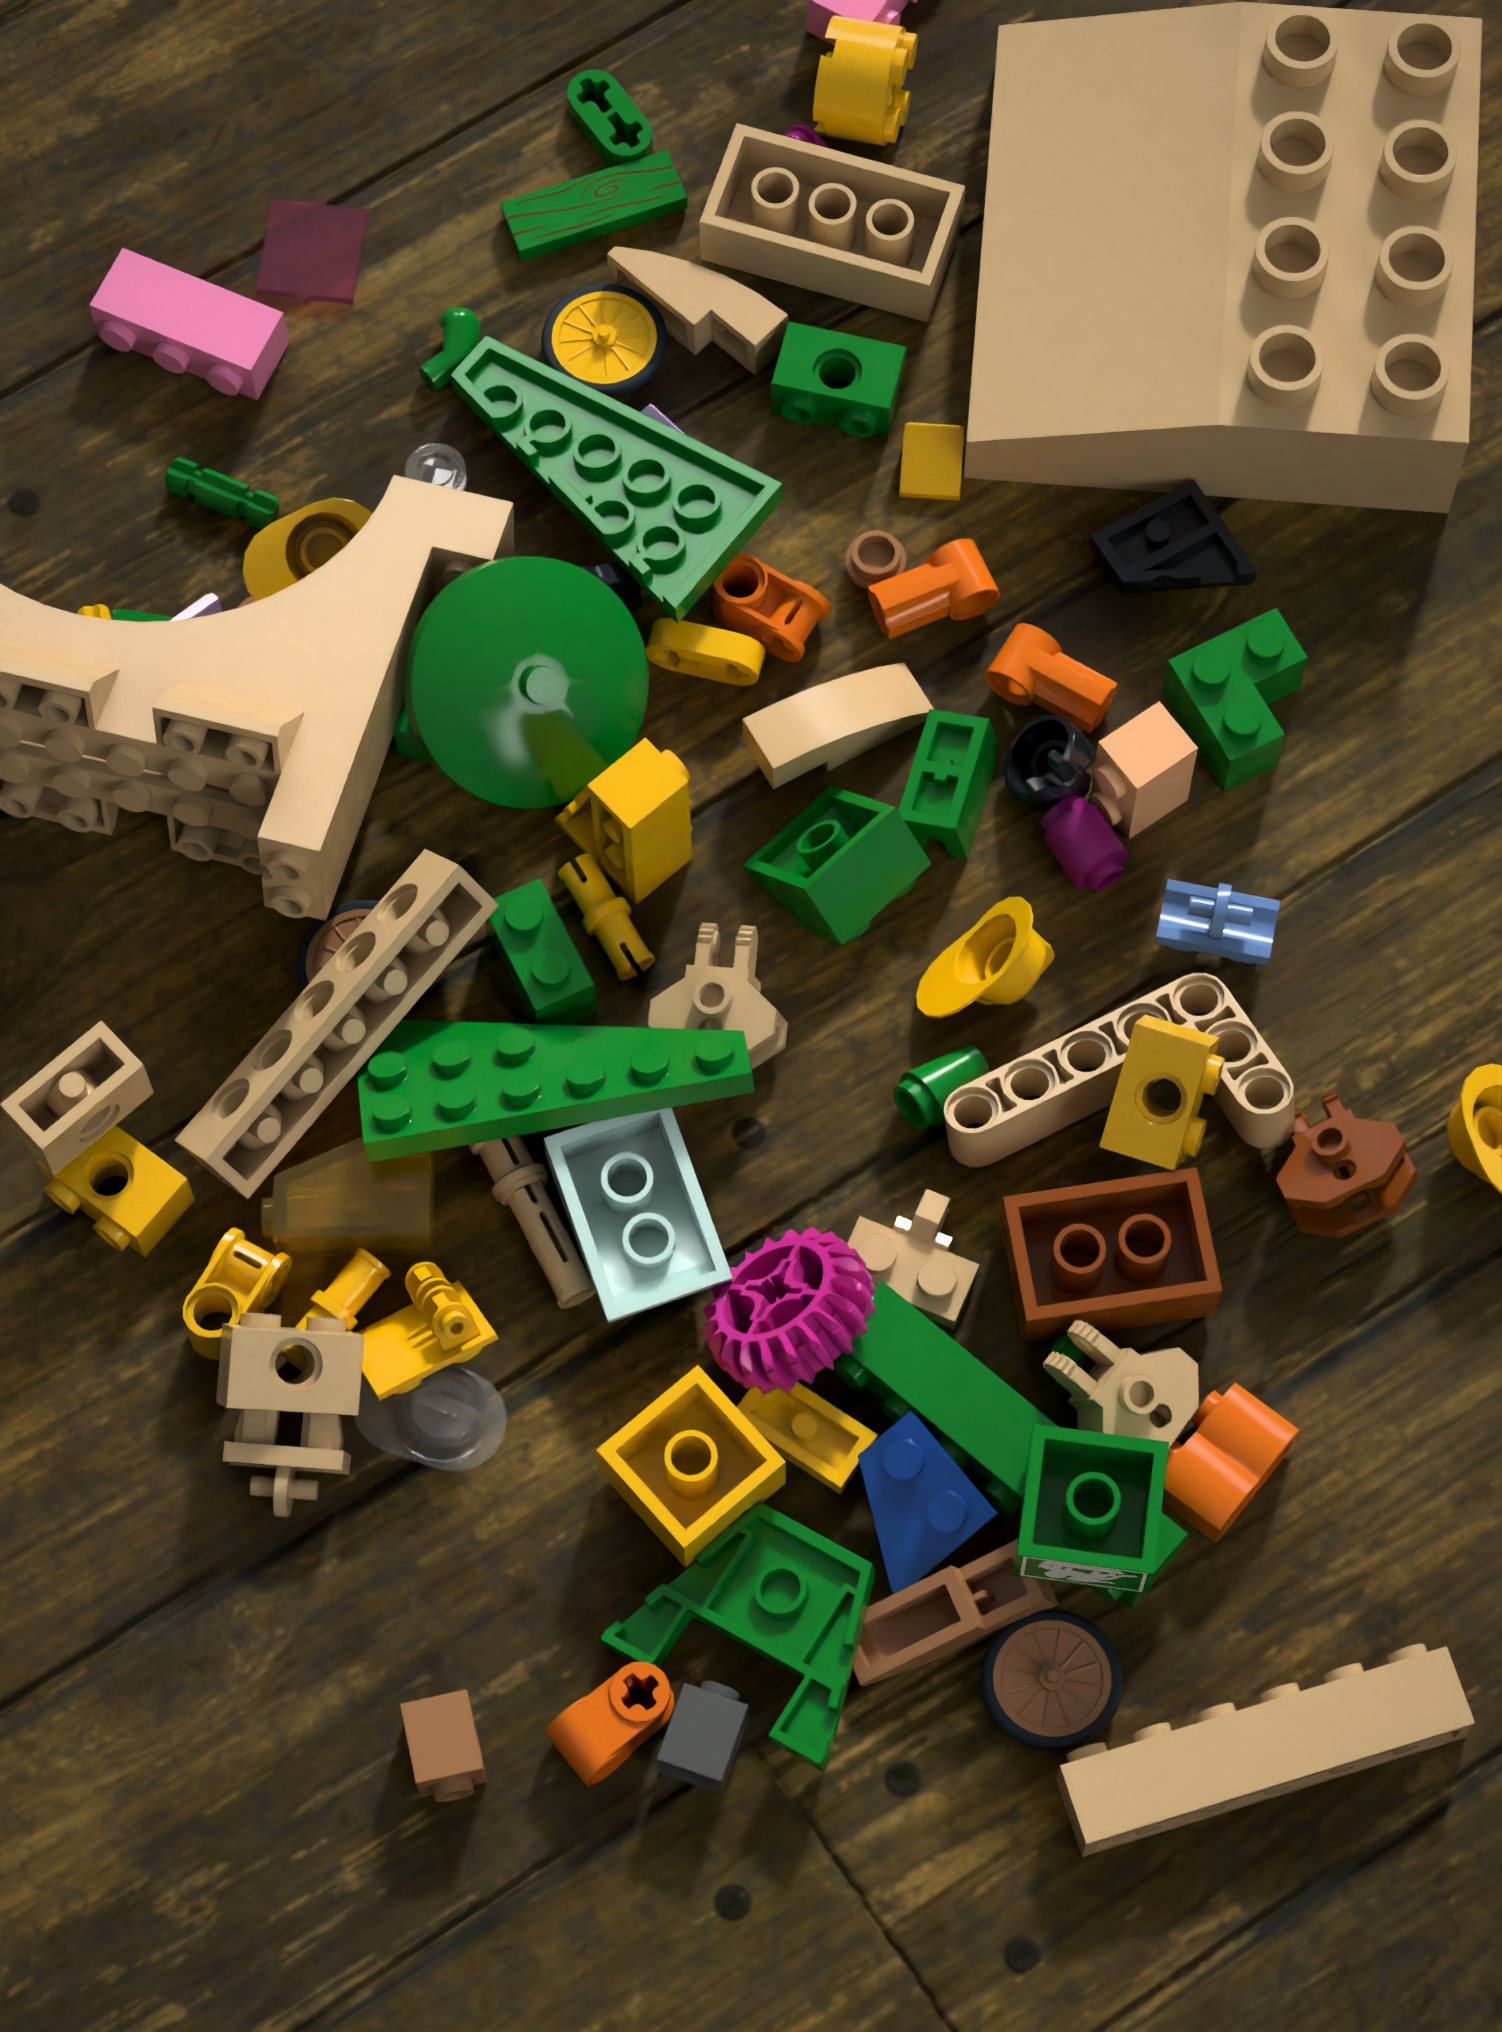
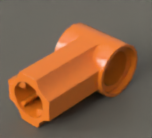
(948, 584)
(1036, 671)

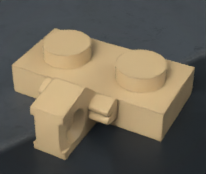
(917, 1260)

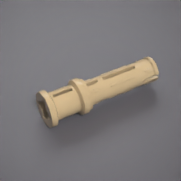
(521, 1186)

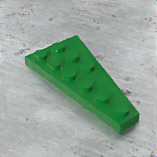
(493, 1081)

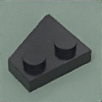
(1172, 546)

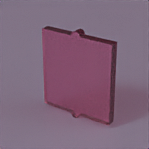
(312, 251)

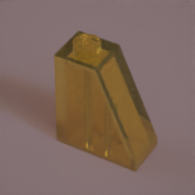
(347, 1204)

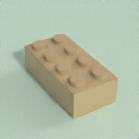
(831, 222)

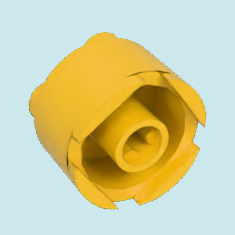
(862, 81)

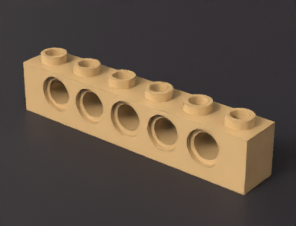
(337, 1022)

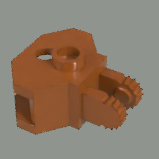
(1340, 1166)

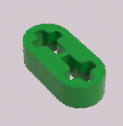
(619, 113)

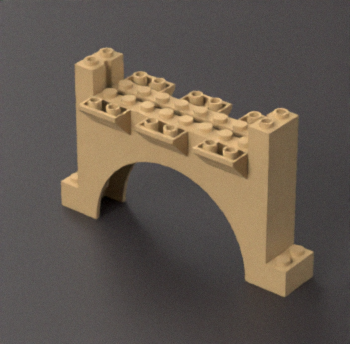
(242, 721)

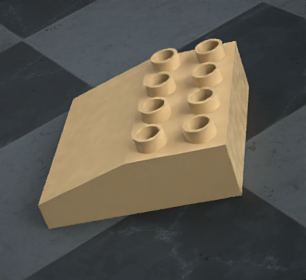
(1231, 254)

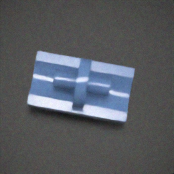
(1217, 922)

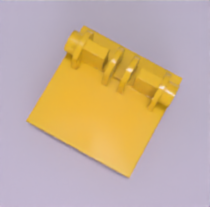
(425, 1336)

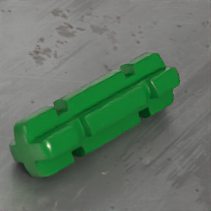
(221, 493)

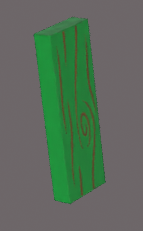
(594, 205)

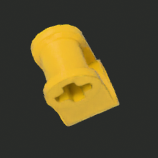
(235, 1282)

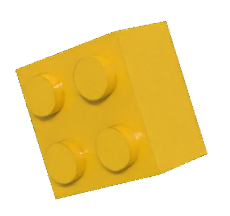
(691, 1465)

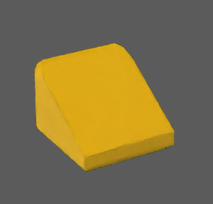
(931, 461)

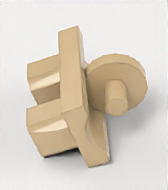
(257, 1447)

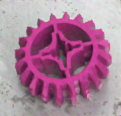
(789, 1310)

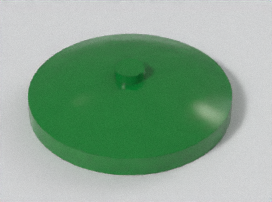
(525, 681)

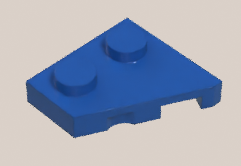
(918, 1501)

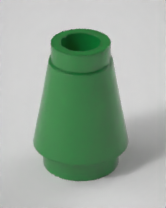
(927, 1087)

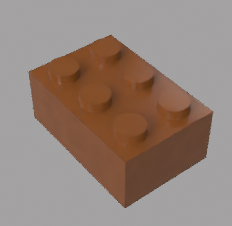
(1110, 1254)

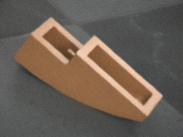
(946, 1614)

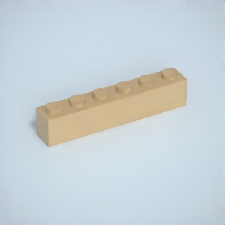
(1263, 1749)

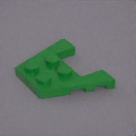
(782, 1598)

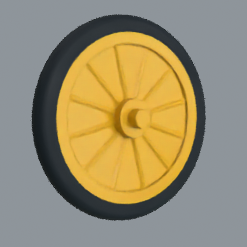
(605, 338)

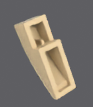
(703, 305)
(834, 722)

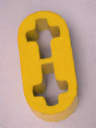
(705, 652)

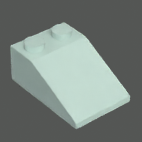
(636, 1211)

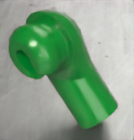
(460, 337)

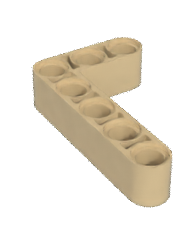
(1102, 1044)

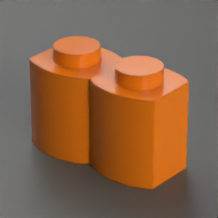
(1225, 1460)

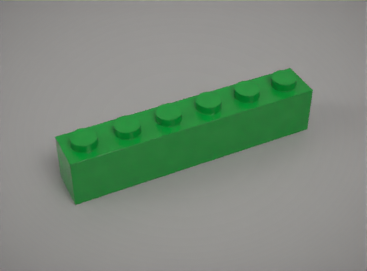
(963, 1407)

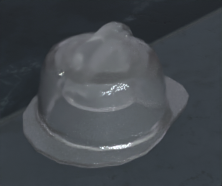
(444, 1422)

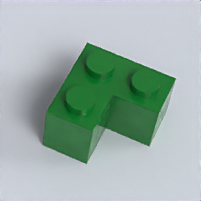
(1225, 695)

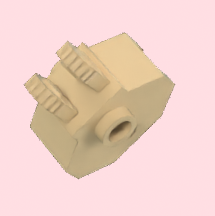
(723, 996)
(1128, 1389)

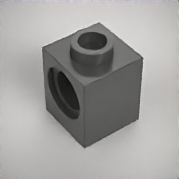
(704, 1736)

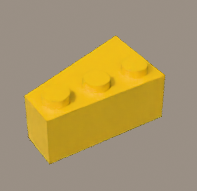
(635, 819)

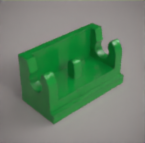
(950, 780)

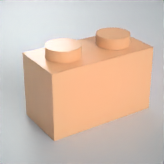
(1143, 771)

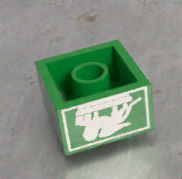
(1091, 1509)

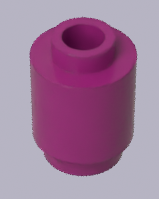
(1084, 843)

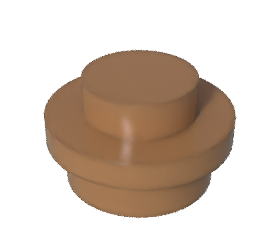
(874, 558)

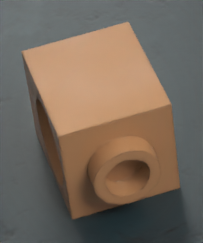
(444, 1746)

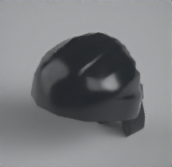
(1049, 762)

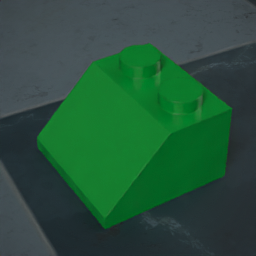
(839, 864)

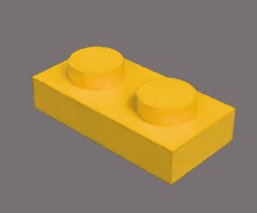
(809, 1432)

